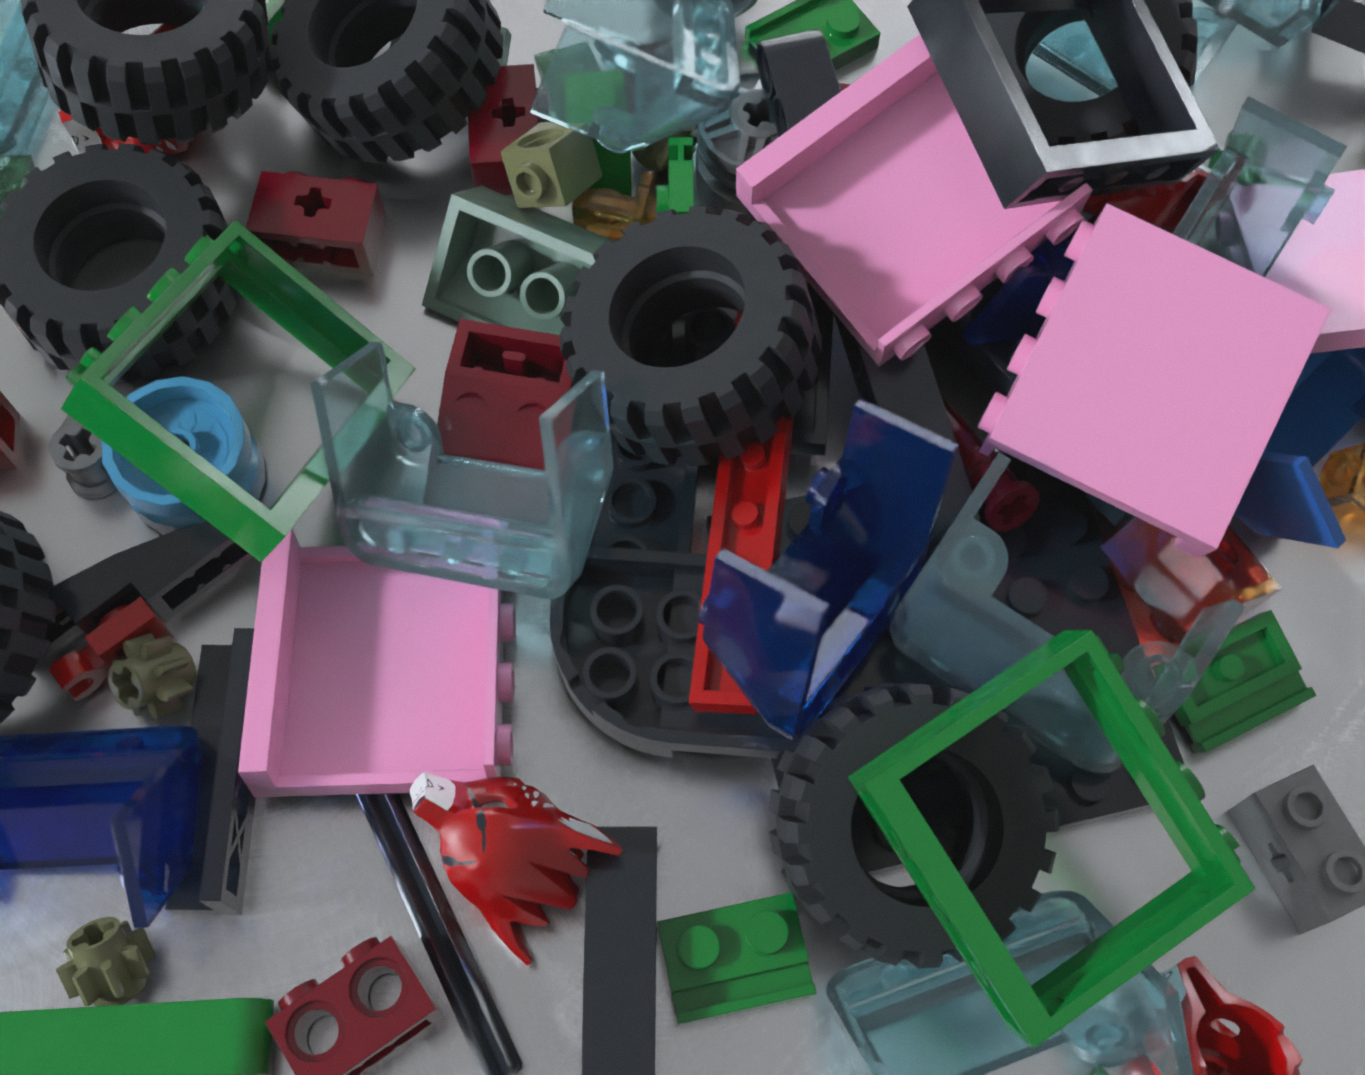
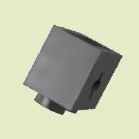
(1304, 848)

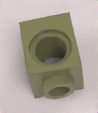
(550, 166)

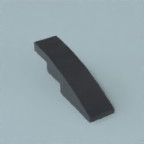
(163, 571)
(621, 955)

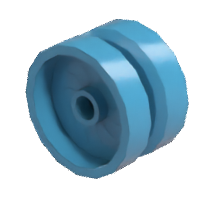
(206, 423)

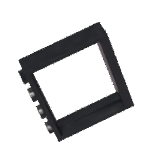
(1007, 132)

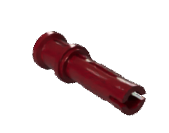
(1010, 500)

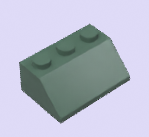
(506, 262)

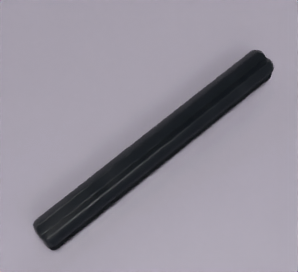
(441, 935)

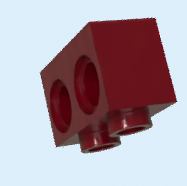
(363, 1034)

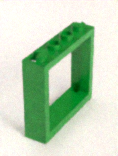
(132, 433)
(1167, 785)

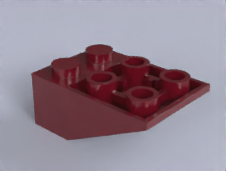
(497, 391)

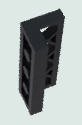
(225, 801)

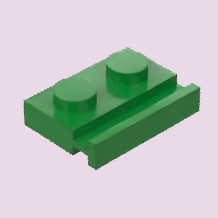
(841, 22)
(680, 187)
(1244, 684)
(735, 959)

